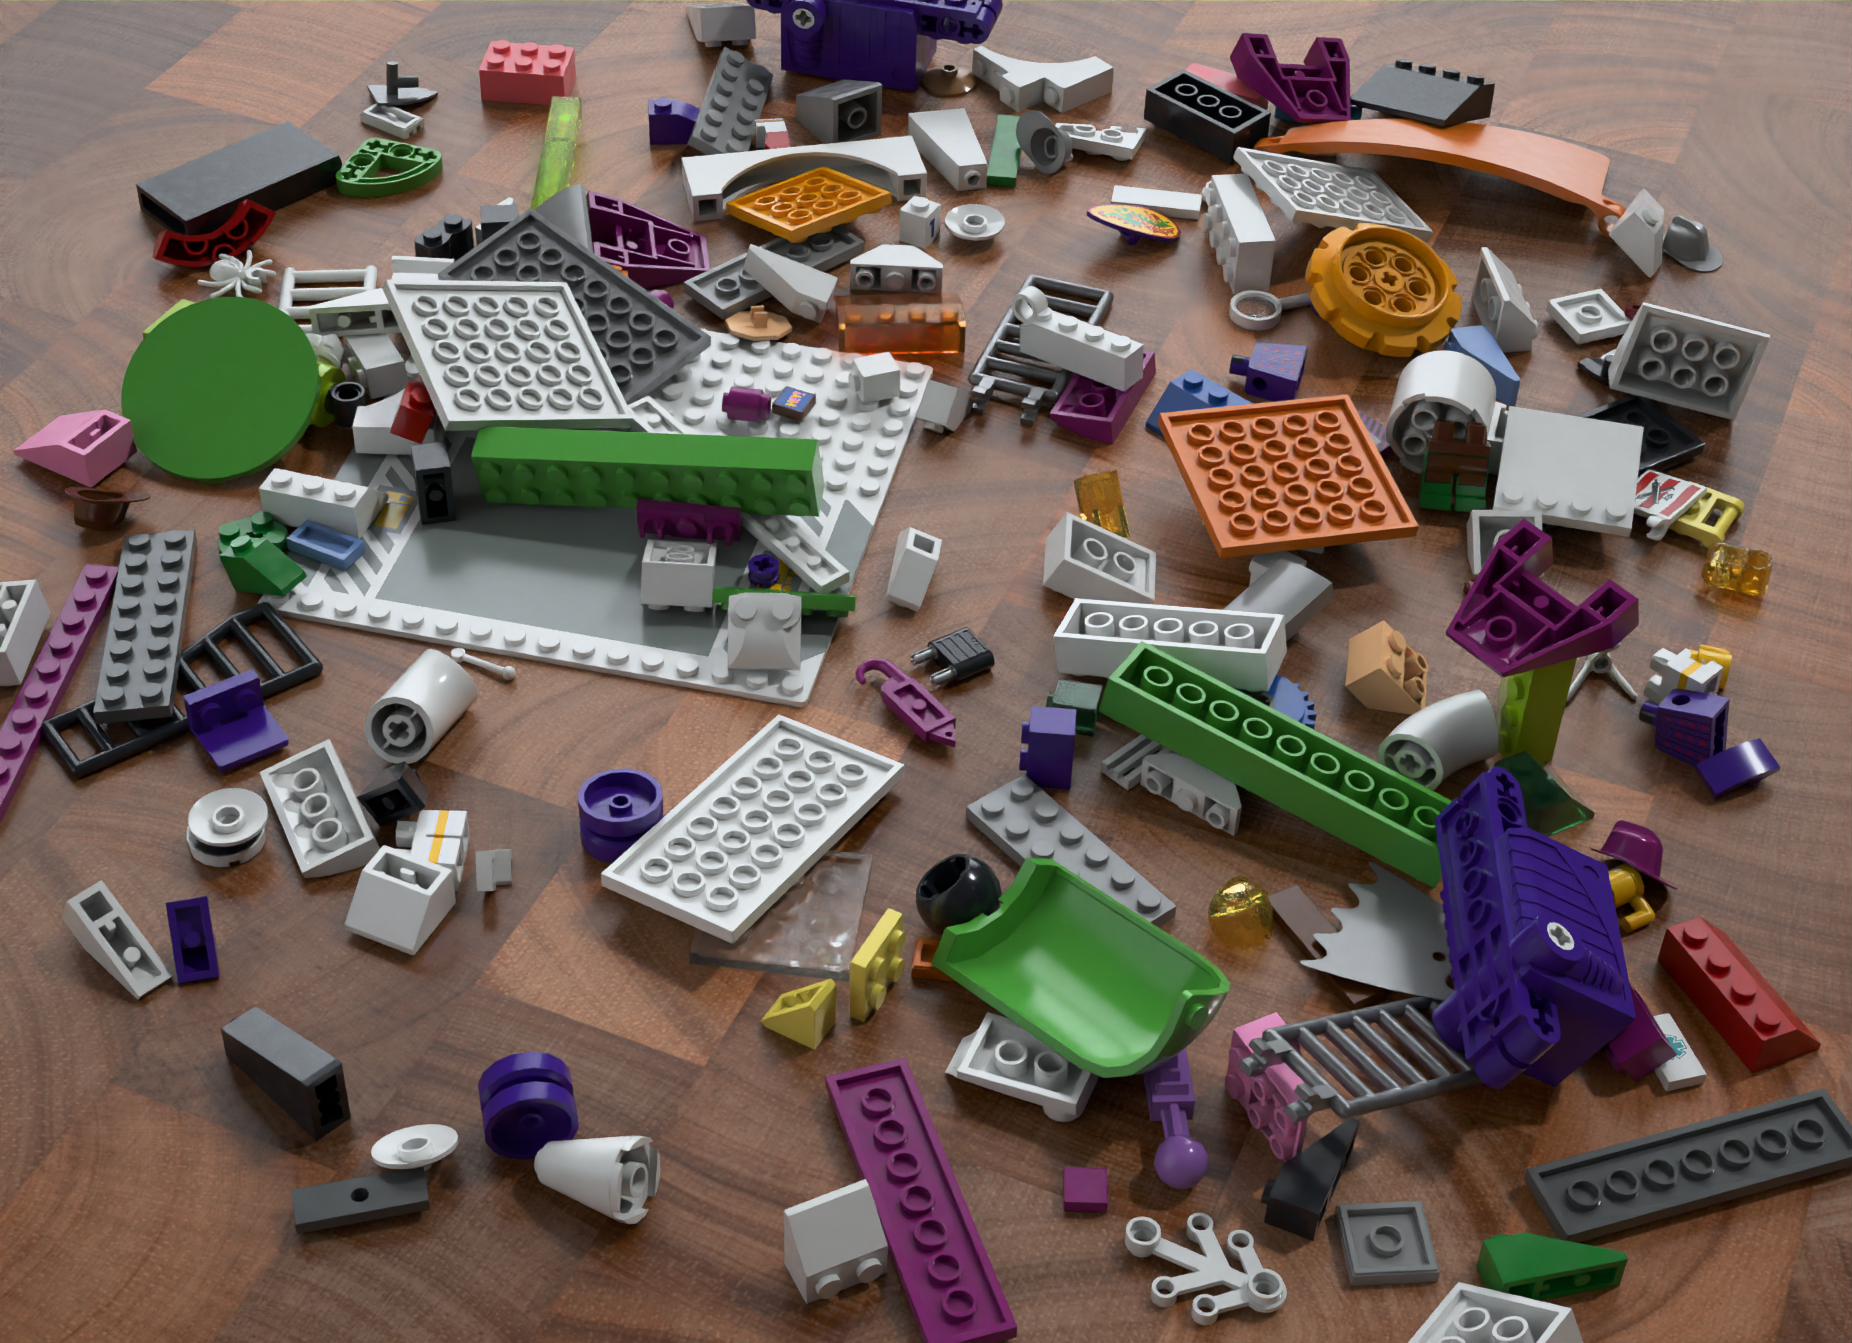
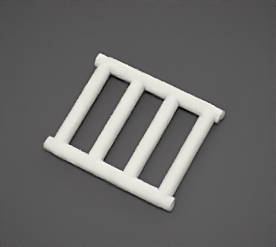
(289, 294)

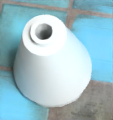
(603, 1173)

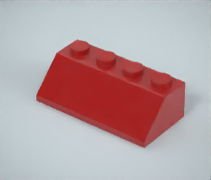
(1733, 995)

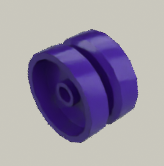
(617, 811)
(527, 1104)

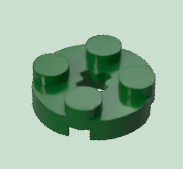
(257, 526)

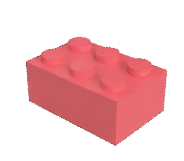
(526, 72)

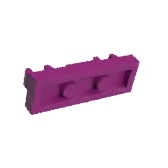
(689, 520)

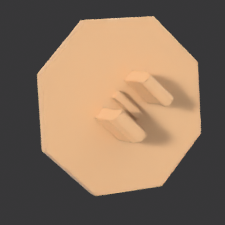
(758, 325)

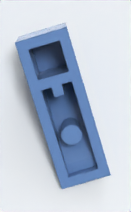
(1481, 345)

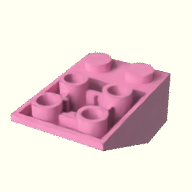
(82, 445)
(1268, 1092)

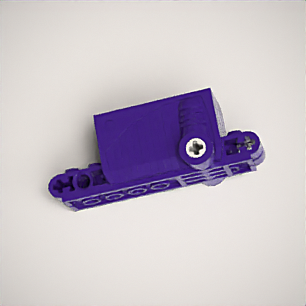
(875, 38)
(1527, 942)

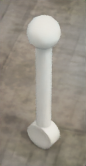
(459, 655)

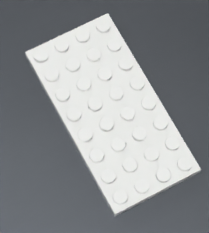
(753, 828)

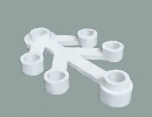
(1208, 1269)

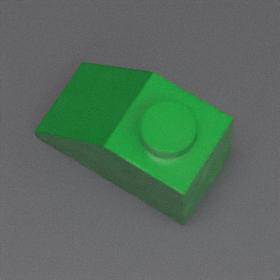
(260, 567)

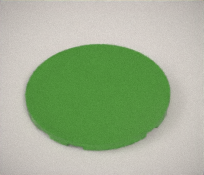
(221, 389)

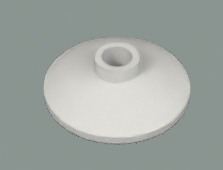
(974, 222)
(228, 817)
(415, 1146)

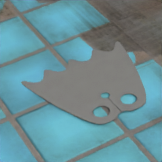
(1389, 939)

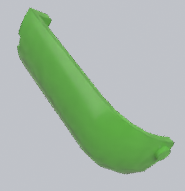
(1084, 973)

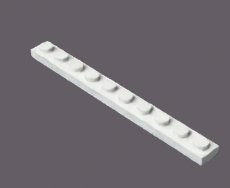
(773, 531)

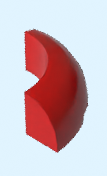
(231, 239)

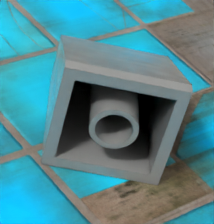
(842, 111)

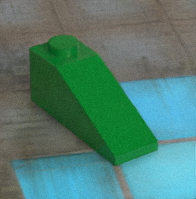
(1547, 1266)

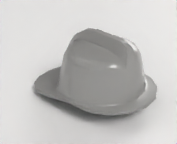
(1043, 142)
(1689, 245)

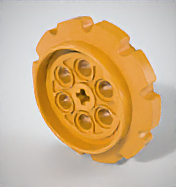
(1383, 289)

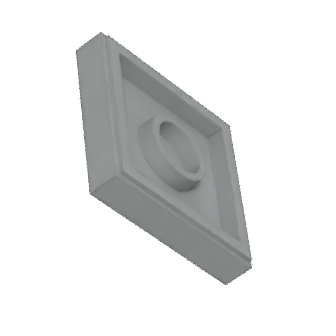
(1386, 1243)

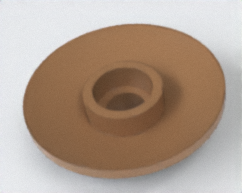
(949, 80)

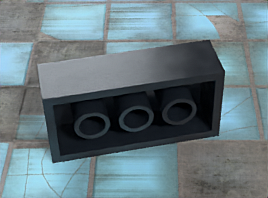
(1205, 114)

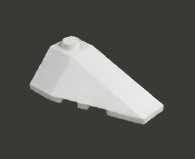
(1641, 232)

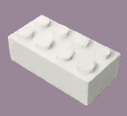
(1239, 233)

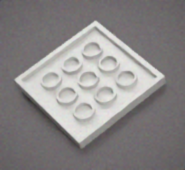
(1570, 469)

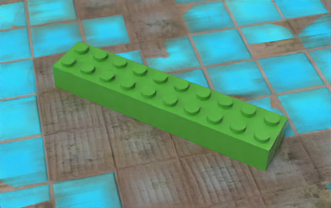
(622, 467)
(1278, 759)

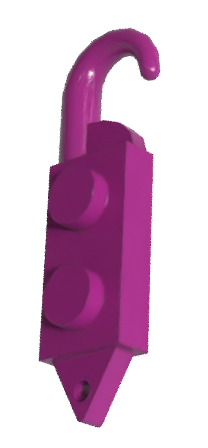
(912, 703)

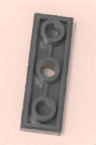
(360, 1199)

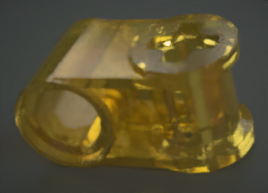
(1740, 569)

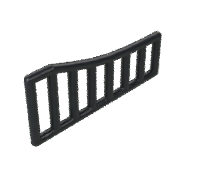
(178, 722)

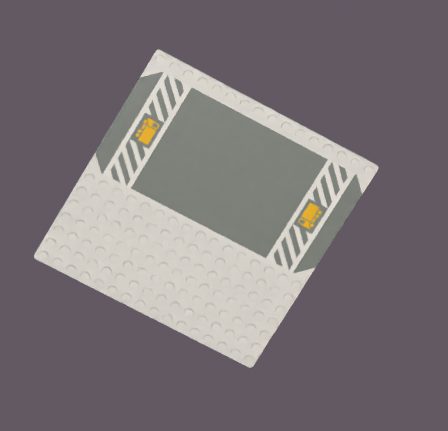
(569, 577)

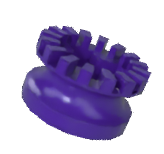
(769, 575)

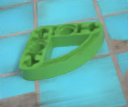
(357, 173)

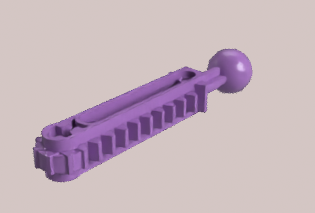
(1170, 1099)

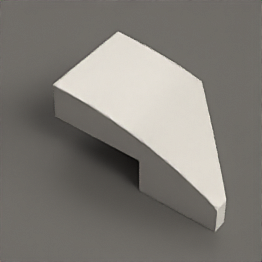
(493, 869)

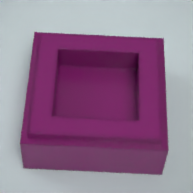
(1085, 1189)

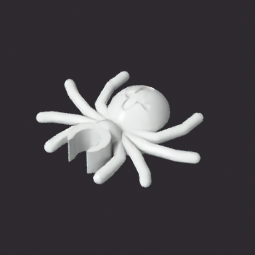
(234, 275)

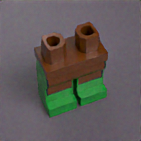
(1459, 457)

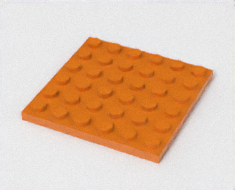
(1286, 476)

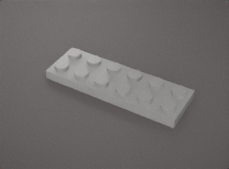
(731, 105)
(731, 289)
(1033, 825)

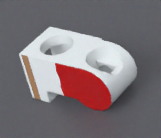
(771, 134)

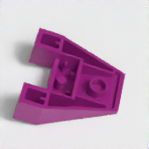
(1305, 92)
(644, 243)
(1522, 623)

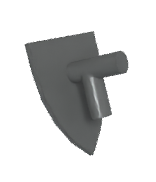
(399, 89)

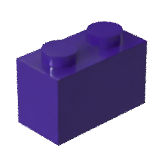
(1050, 746)

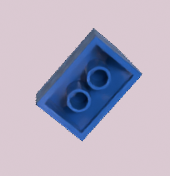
(1192, 392)

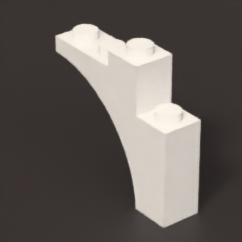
(1030, 83)

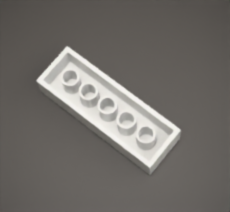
(1224, 644)

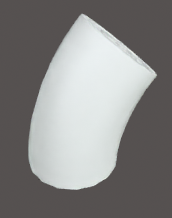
(419, 708)
(1442, 739)

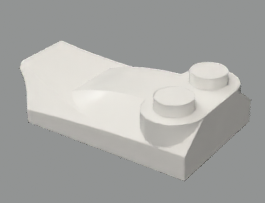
(1023, 1067)

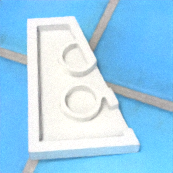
(1108, 141)

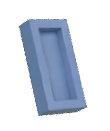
(326, 545)

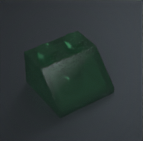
(1546, 798)

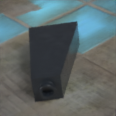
(289, 1070)

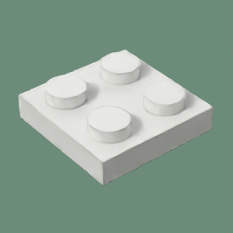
(1588, 316)

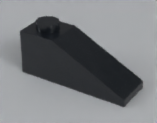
(1308, 1182)

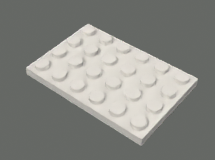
(1328, 193)

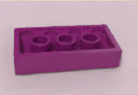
(1099, 409)

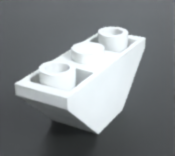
(896, 269)
(912, 568)
(1193, 789)

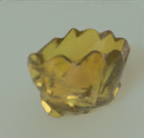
(1241, 913)

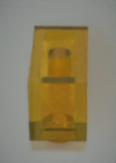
(1102, 501)

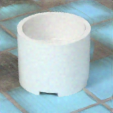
(1433, 388)

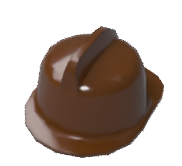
(101, 508)

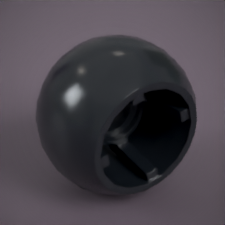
(957, 892)

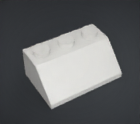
(1502, 305)
(332, 503)

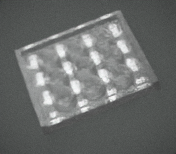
(806, 930)

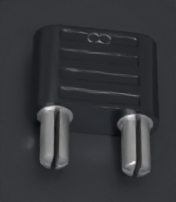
(957, 654)

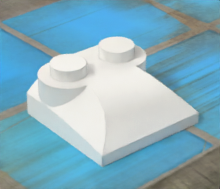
(764, 631)

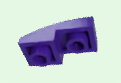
(1737, 766)

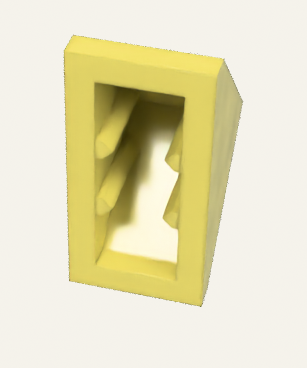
(804, 1013)

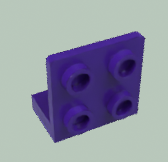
(233, 721)

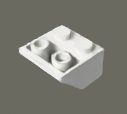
(400, 900)

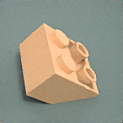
(1386, 671)

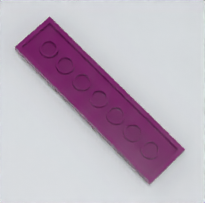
(920, 1206)

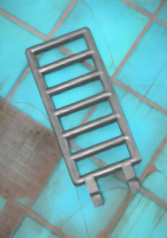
(1033, 394)
(1320, 1095)

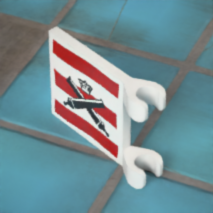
(1664, 500)

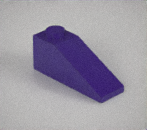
(670, 121)

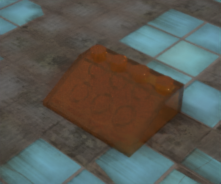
(900, 323)

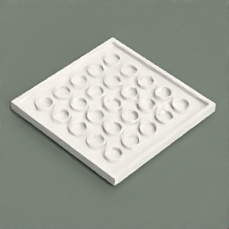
(506, 355)

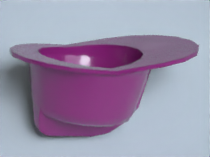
(1636, 847)

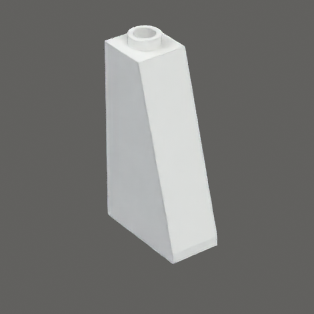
(950, 146)

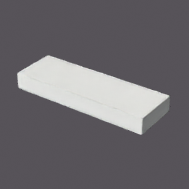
(1165, 202)

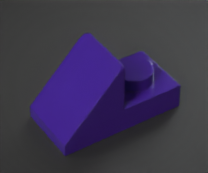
(192, 939)

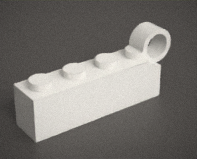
(1076, 344)

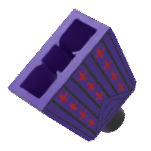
(1272, 370)
(1688, 724)

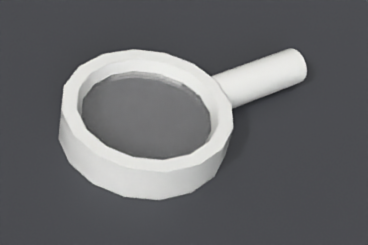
(1261, 309)

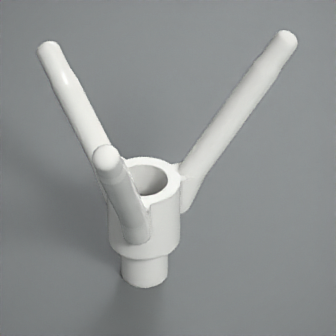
(1601, 663)

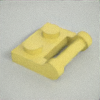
(1693, 520)

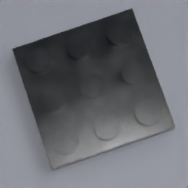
(1663, 440)

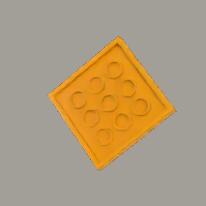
(809, 204)

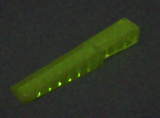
(558, 148)

